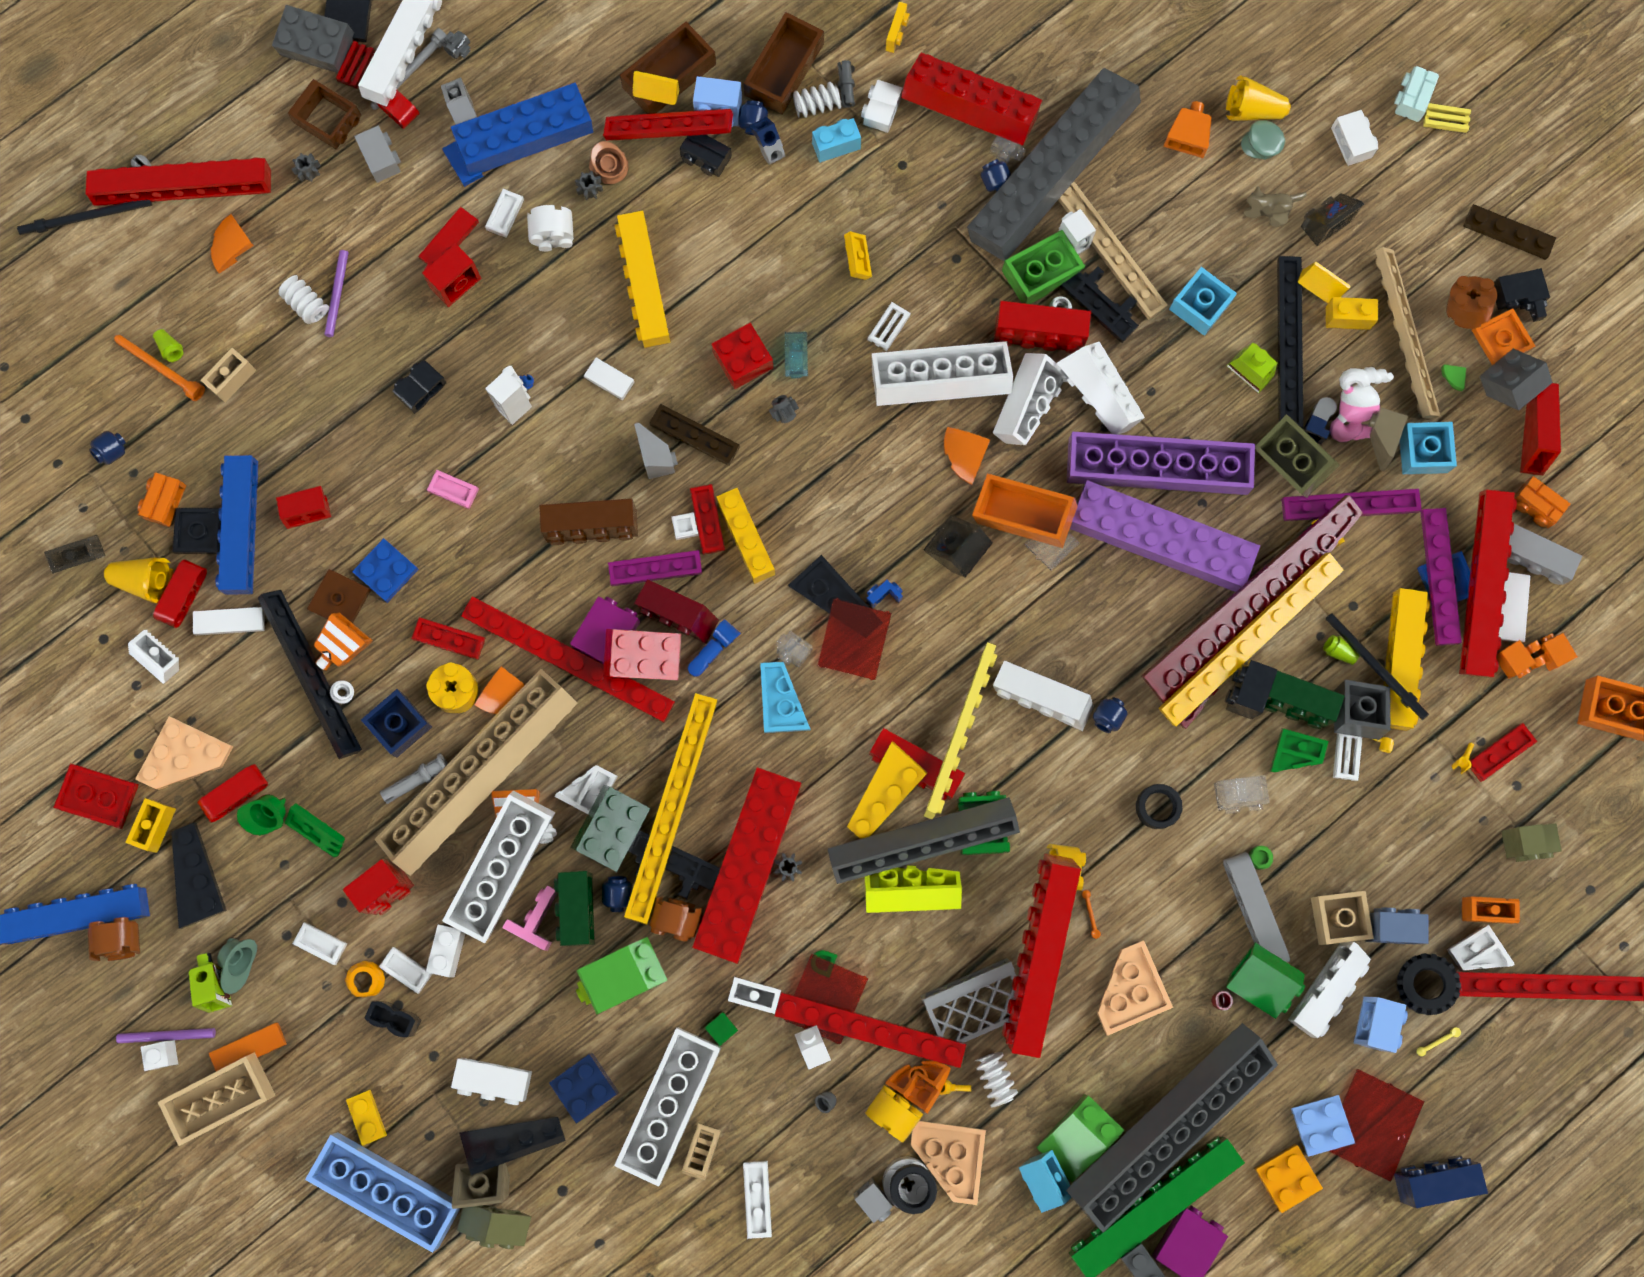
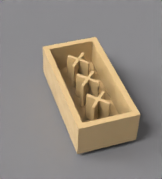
(216, 1099)

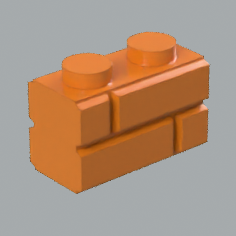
(161, 499)
(1540, 502)
(1490, 910)

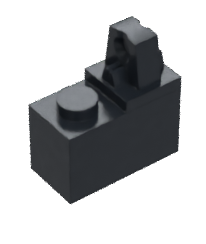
(1525, 291)

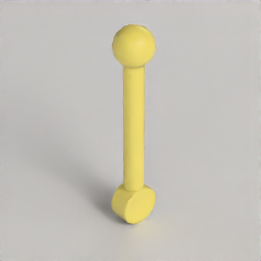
(1454, 1032)

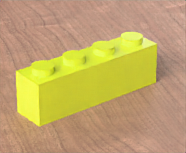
(912, 890)

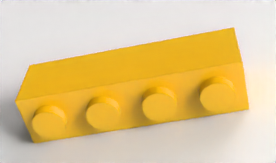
(745, 535)

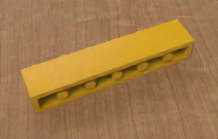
(643, 279)
(1405, 651)

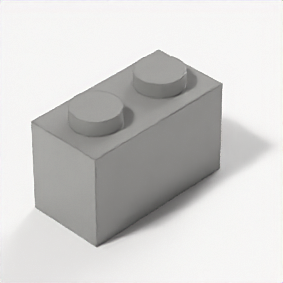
(458, 101)
(377, 153)
(873, 1201)

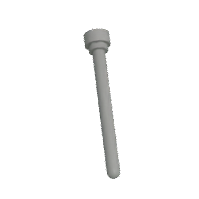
(437, 41)

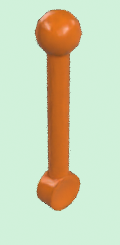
(1094, 933)

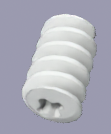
(816, 99)
(303, 300)
(996, 1078)

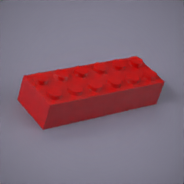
(971, 98)

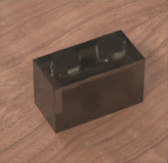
(74, 553)

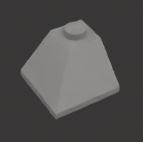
(655, 453)

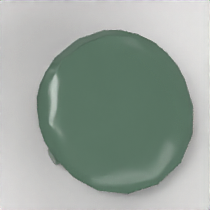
(1263, 140)

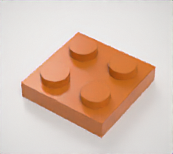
(1502, 335)

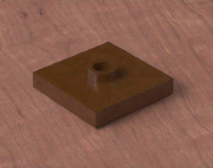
(338, 595)

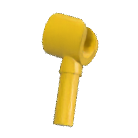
(1386, 744)
(1464, 761)
(949, 1087)

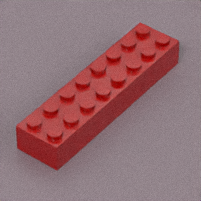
(747, 865)
(1041, 955)

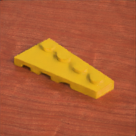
(888, 788)

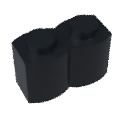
(419, 386)
(387, 1015)

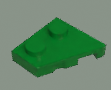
(1297, 750)

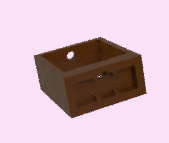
(307, 103)

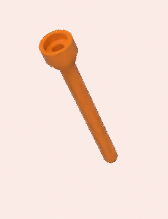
(192, 389)

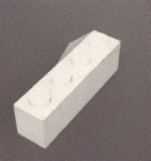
(1102, 387)
(1030, 398)
(1330, 989)

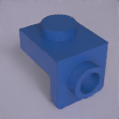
(878, 593)

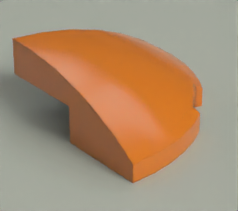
(228, 244)
(965, 452)
(499, 691)
(920, 1084)

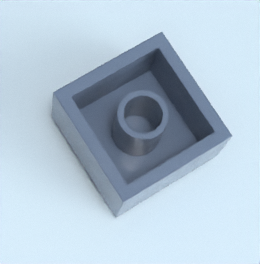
(1399, 928)

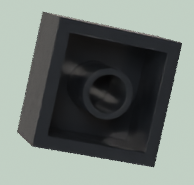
(1250, 689)

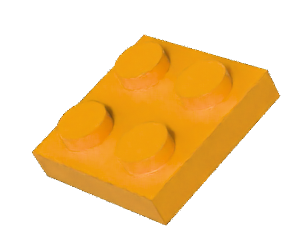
(1288, 1178)

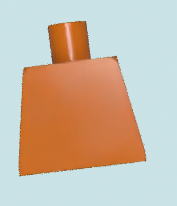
(1190, 131)

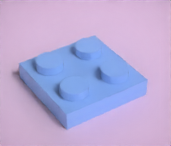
(1323, 1125)

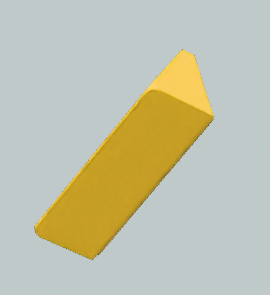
(655, 88)
(1322, 282)

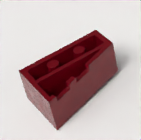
(676, 611)

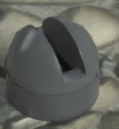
(825, 1101)

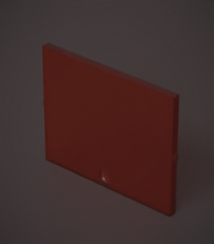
(1380, 1124)

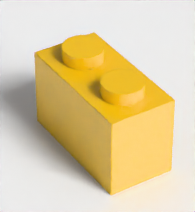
(1351, 313)
(150, 825)

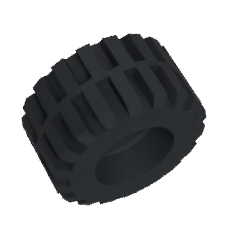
(1444, 969)

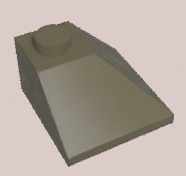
(1386, 434)
(480, 1188)

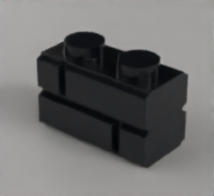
(705, 153)

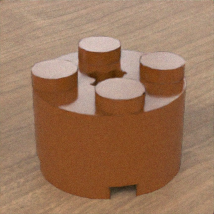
(1471, 301)
(675, 918)
(113, 940)

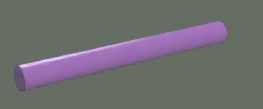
(336, 293)
(166, 1035)

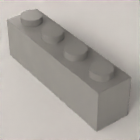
(1543, 556)

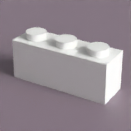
(509, 396)
(491, 1080)

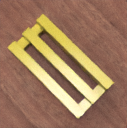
(1447, 113)

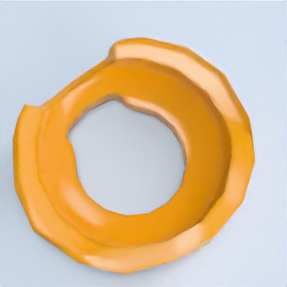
(376, 973)

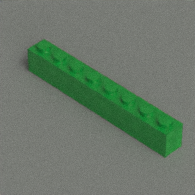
(1157, 1206)

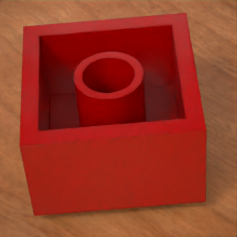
(451, 274)
(742, 355)

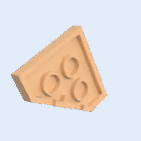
(181, 755)
(1132, 990)
(952, 1157)

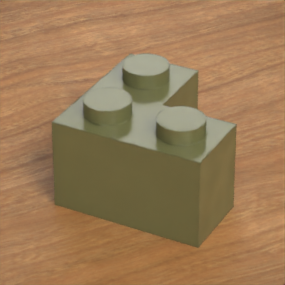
(1531, 842)
(494, 1226)

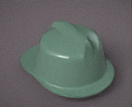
(236, 962)

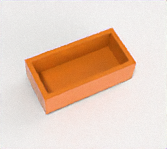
(1025, 510)

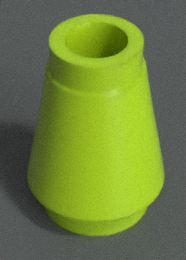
(168, 346)
(1340, 649)

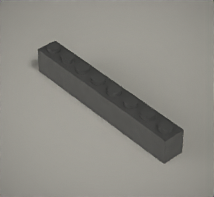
(923, 840)

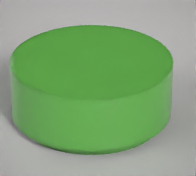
(1261, 857)

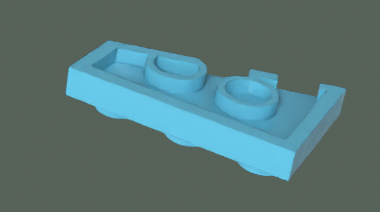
(780, 703)

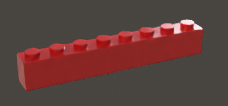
(179, 181)
(1487, 583)

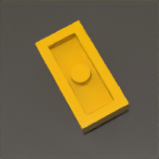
(895, 35)
(857, 255)
(366, 1117)

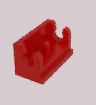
(303, 507)

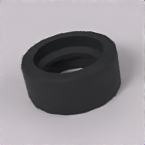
(1176, 803)
(894, 1189)

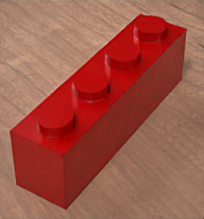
(926, 760)

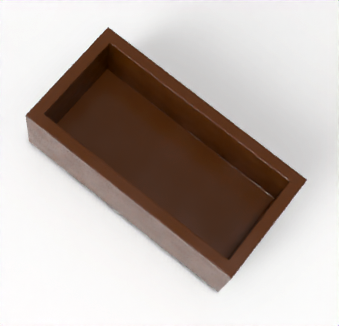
(679, 57)
(784, 63)
(588, 521)

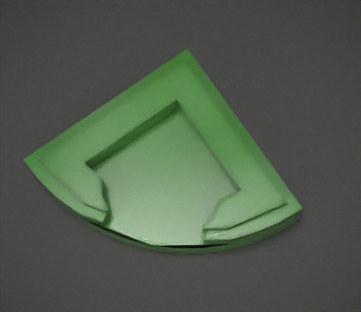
(1455, 376)

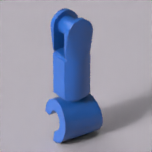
(724, 636)

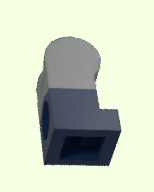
(768, 140)
(1318, 419)

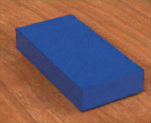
(454, 157)

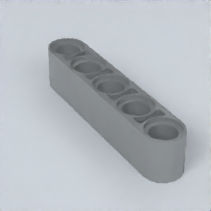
(1254, 904)

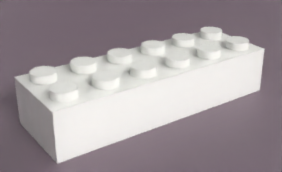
(942, 373)
(498, 866)
(668, 1106)

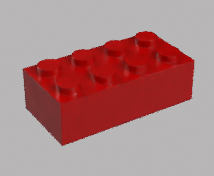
(1042, 326)

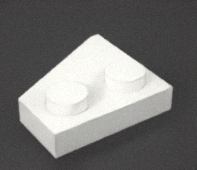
(585, 789)
(1480, 951)

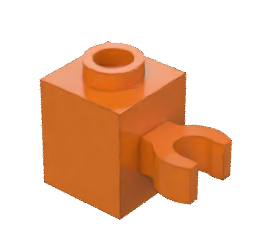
(1554, 652)
(1517, 658)

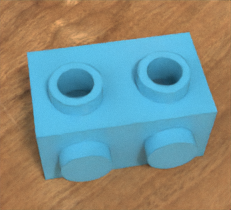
(836, 139)
(1046, 1181)

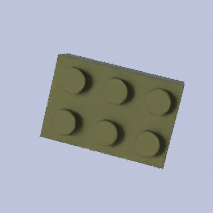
(1296, 456)

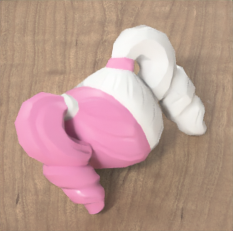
(1357, 402)

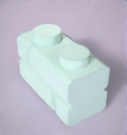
(1416, 93)

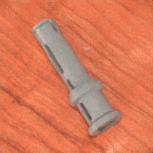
(424, 774)

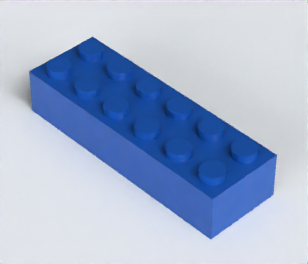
(522, 129)

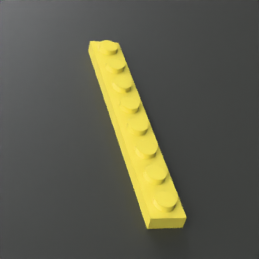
(958, 739)

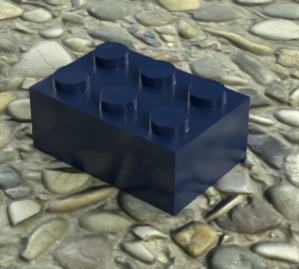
(1440, 1182)

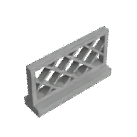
(963, 987)

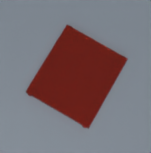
(854, 639)
(832, 986)

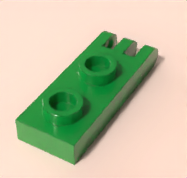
(314, 830)

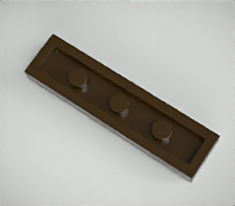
(1509, 232)
(694, 434)

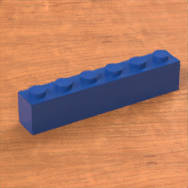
(237, 525)
(72, 915)

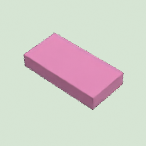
(452, 489)

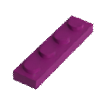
(655, 568)

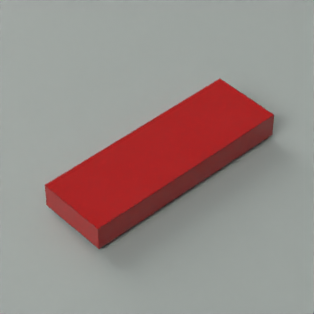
(453, 232)
(707, 519)
(448, 638)
(1502, 752)

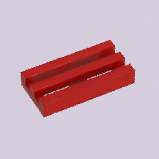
(348, 60)

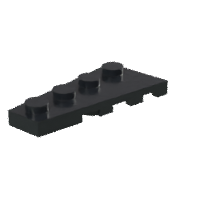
(822, 584)
(195, 881)
(505, 1143)

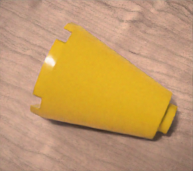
(1255, 102)
(140, 577)

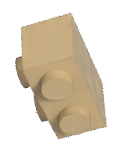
(228, 375)

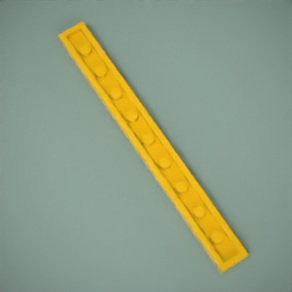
(1251, 639)
(670, 809)

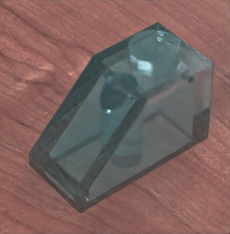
(796, 354)

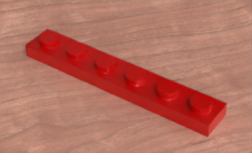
(668, 124)

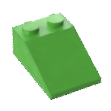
(1042, 267)
(622, 975)
(1081, 1137)

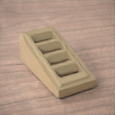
(693, 1149)

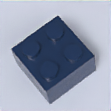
(396, 723)
(584, 1087)

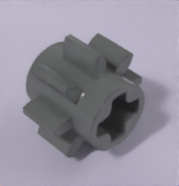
(457, 44)
(306, 167)
(589, 185)
(783, 409)
(794, 870)

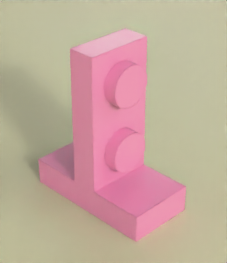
(533, 920)

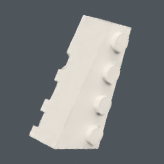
(1043, 695)

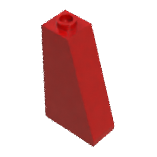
(1541, 432)

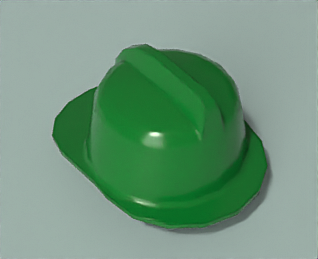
(262, 815)

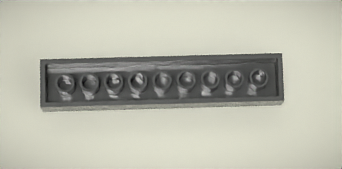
(1054, 164)
(1172, 1127)

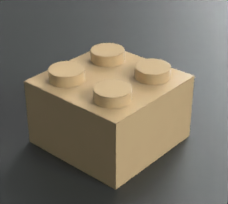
(1342, 918)

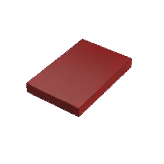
(96, 796)

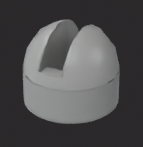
(143, 159)

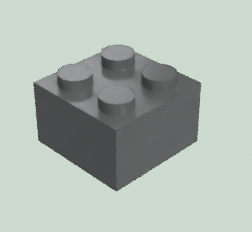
(1516, 379)
(1363, 710)

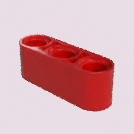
(400, 110)
(180, 593)
(232, 793)

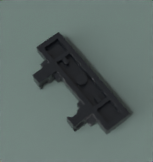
(1110, 315)
(691, 869)

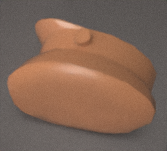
(608, 162)

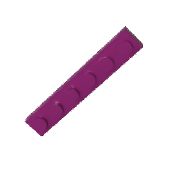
(1370, 503)
(1440, 577)

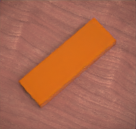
(260, 1042)

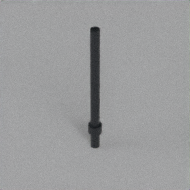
(42, 225)
(1407, 699)

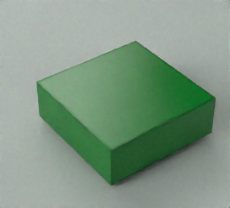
(721, 1029)

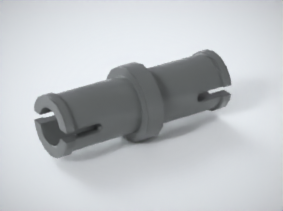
(846, 84)

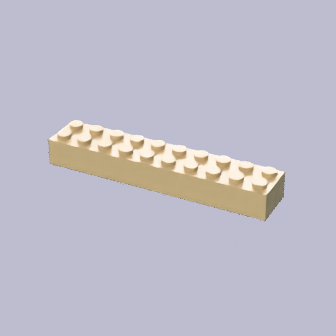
(475, 772)

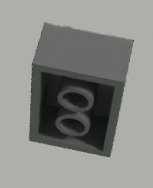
(313, 39)

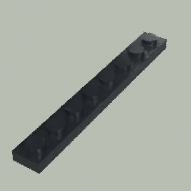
(1290, 339)
(309, 673)

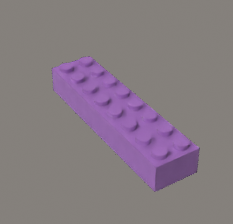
(1161, 463)
(1164, 536)

